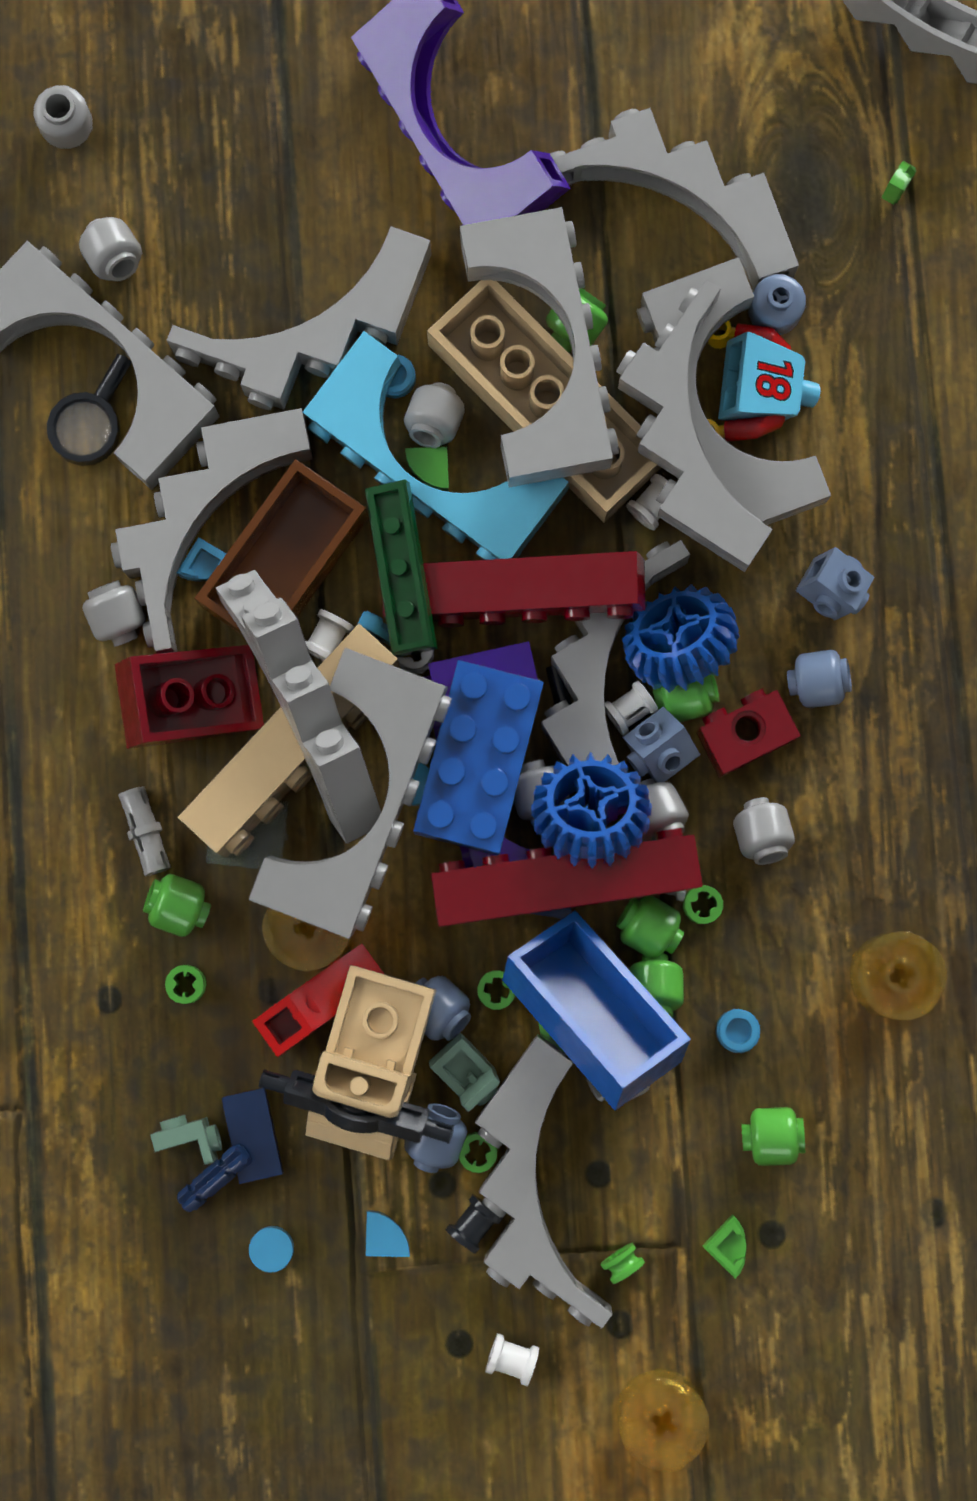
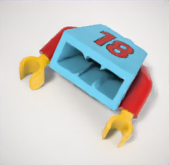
(759, 382)

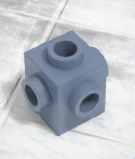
(835, 584)
(660, 746)

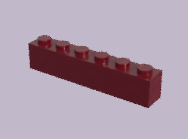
(536, 588)
(551, 883)

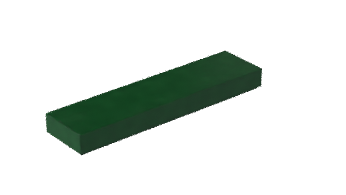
(400, 568)

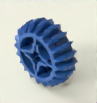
(680, 638)
(576, 829)

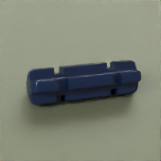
(214, 1178)

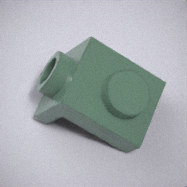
(466, 1072)
(178, 1131)

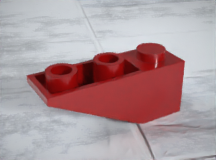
(310, 1004)

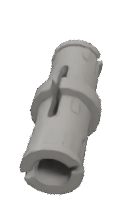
(144, 831)

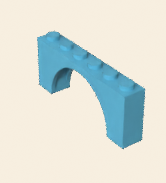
(352, 414)

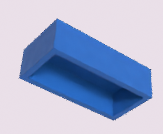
(478, 758)
(595, 1009)

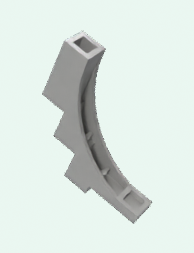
(928, 27)
(739, 211)
(271, 362)
(235, 456)
(698, 500)
(582, 669)
(306, 701)
(525, 1245)

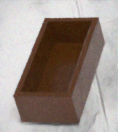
(289, 541)

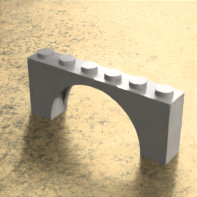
(537, 256)
(167, 408)
(761, 486)
(336, 889)

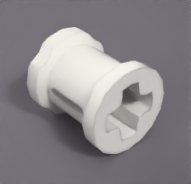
(646, 507)
(327, 634)
(630, 708)
(512, 1359)

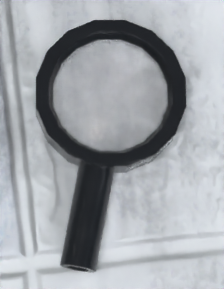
(85, 424)

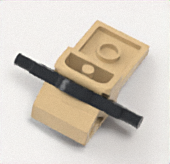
(367, 1069)

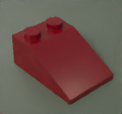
(188, 695)

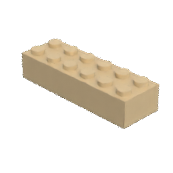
(522, 376)
(269, 766)

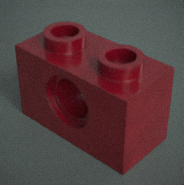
(773, 727)

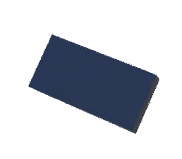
(252, 1126)

